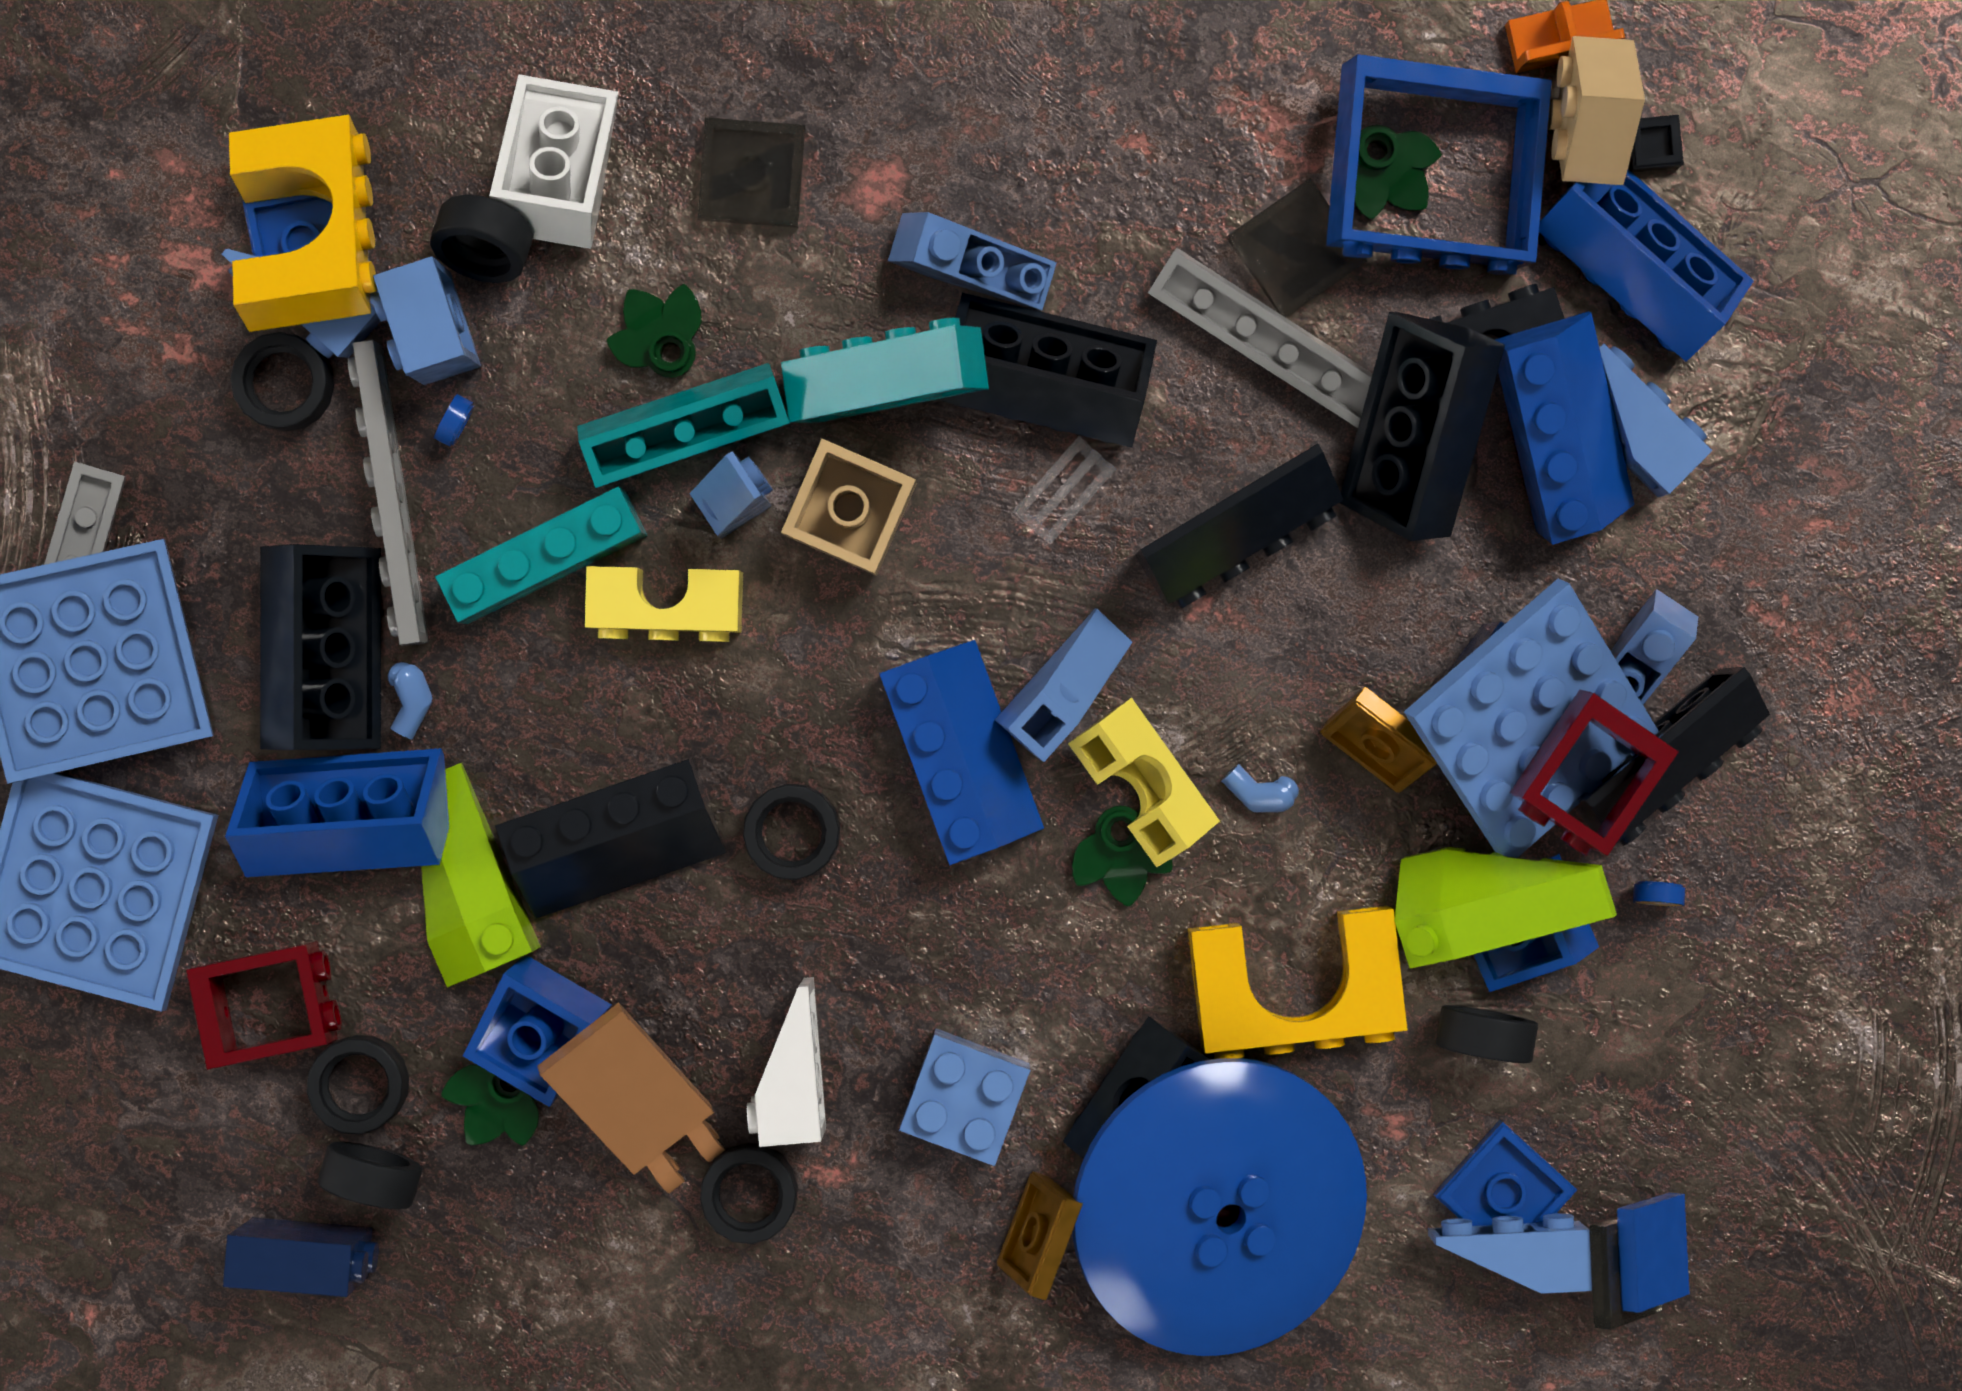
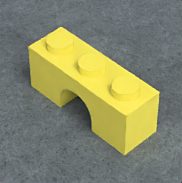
(618, 605)
(1171, 806)

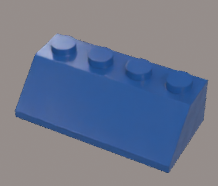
(1647, 260)
(1564, 428)
(961, 752)
(341, 813)

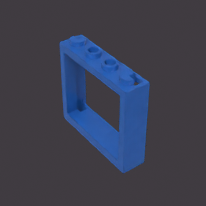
(1525, 93)

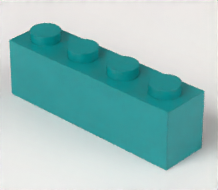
(885, 373)
(682, 425)
(541, 556)

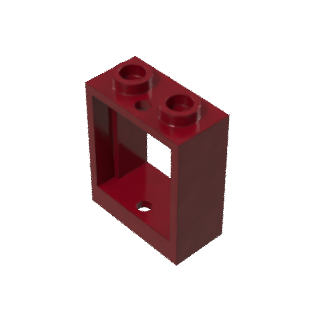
(1583, 709)
(214, 1014)

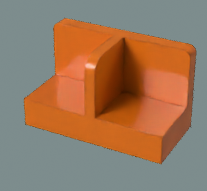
(1546, 36)

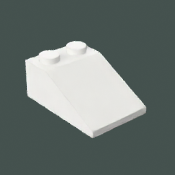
(556, 157)
(790, 1093)

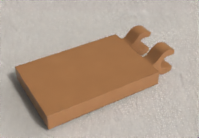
(631, 1095)

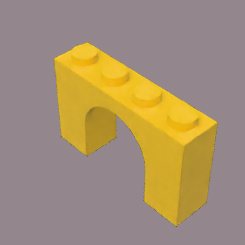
(333, 271)
(1364, 1005)

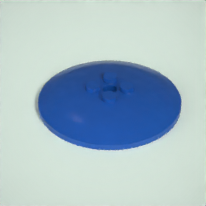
(1167, 1169)

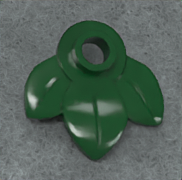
(1398, 175)
(656, 325)
(1118, 862)
(491, 1106)

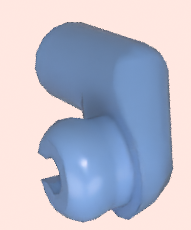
(413, 695)
(1261, 797)

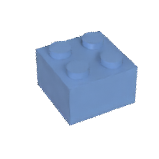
(425, 321)
(965, 1097)

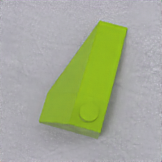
(470, 897)
(1478, 902)

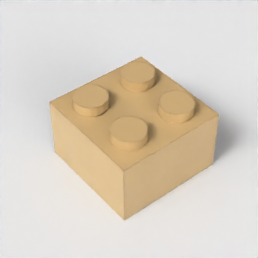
(1596, 110)
(849, 507)

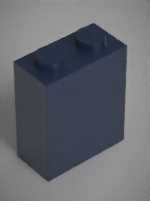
(299, 1257)

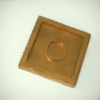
(1379, 740)
(1039, 1235)

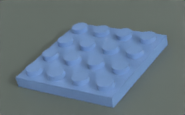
(95, 662)
(1505, 701)
(98, 886)

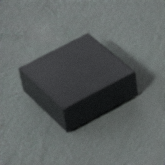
(1657, 144)

